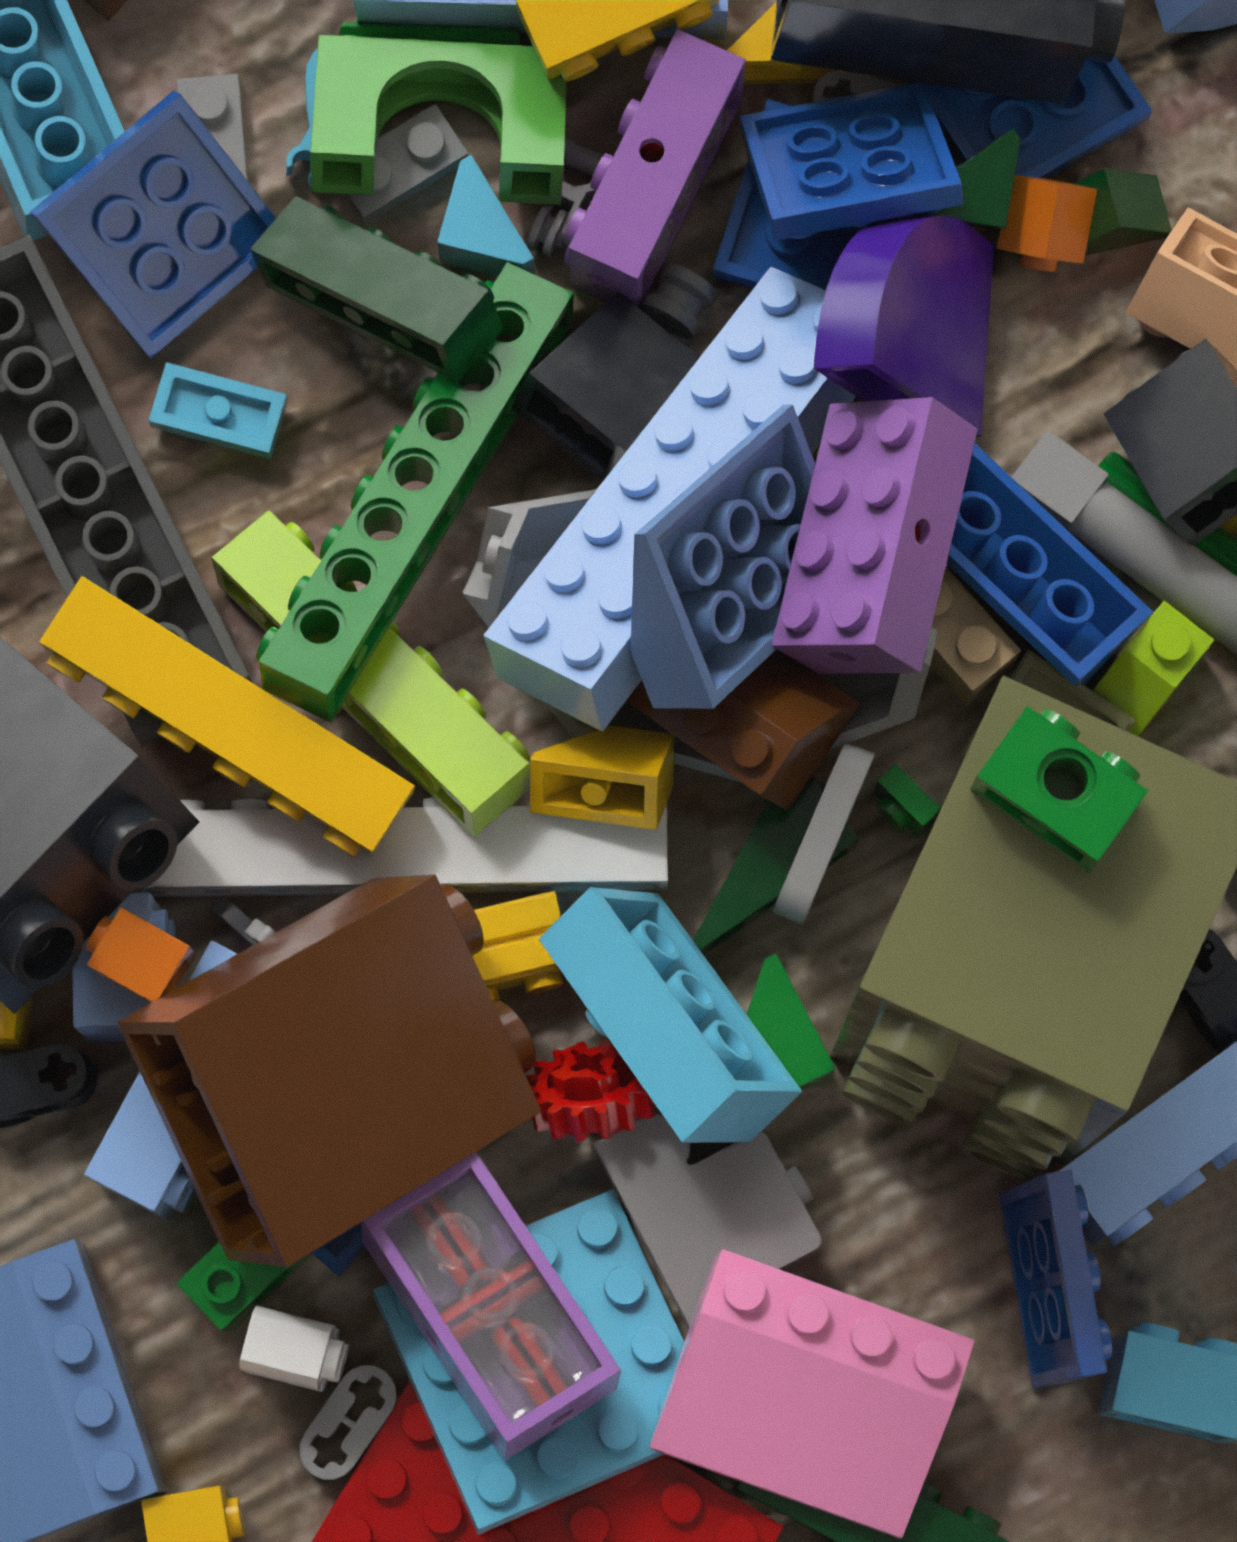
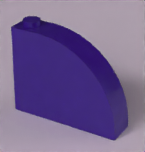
(910, 314)

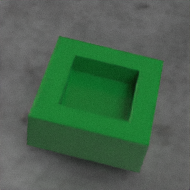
(904, 802)

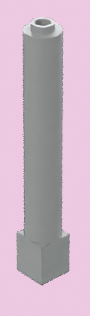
(1131, 537)

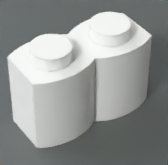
(293, 1349)

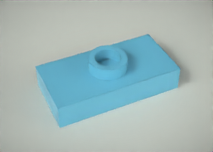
(218, 410)

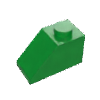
(787, 1027)

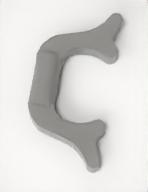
(250, 930)

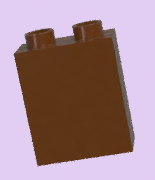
(334, 1066)

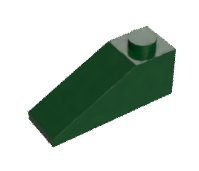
(764, 866)

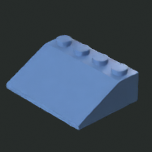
(718, 568)
(66, 1401)

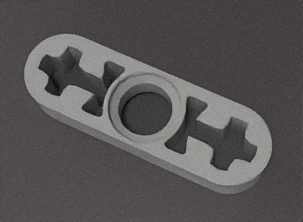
(823, 833)

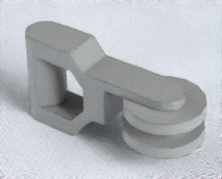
(550, 229)

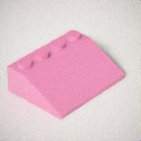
(811, 1393)

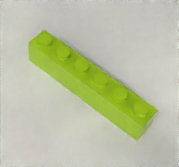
(400, 691)

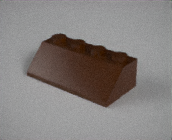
(765, 730)

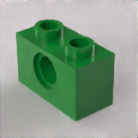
(1075, 827)
(232, 1289)

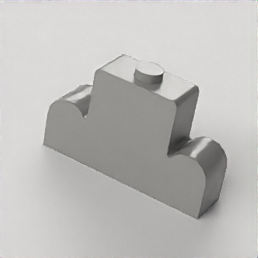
(692, 1212)

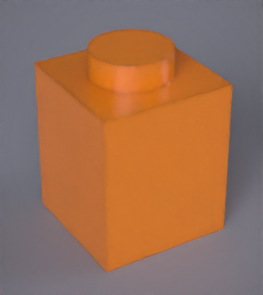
(1048, 222)
(138, 955)

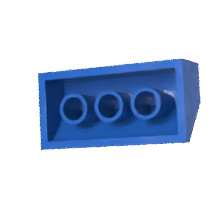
(1040, 575)

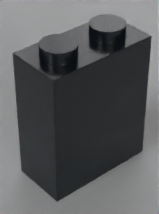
(604, 384)
(1185, 440)

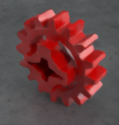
(588, 1093)

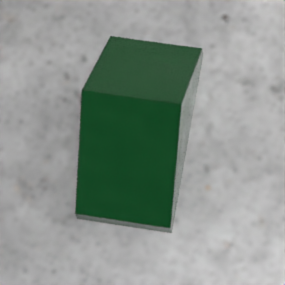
(987, 184)
(1126, 210)

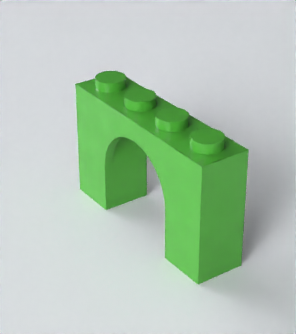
(372, 79)

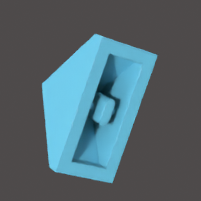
(477, 228)

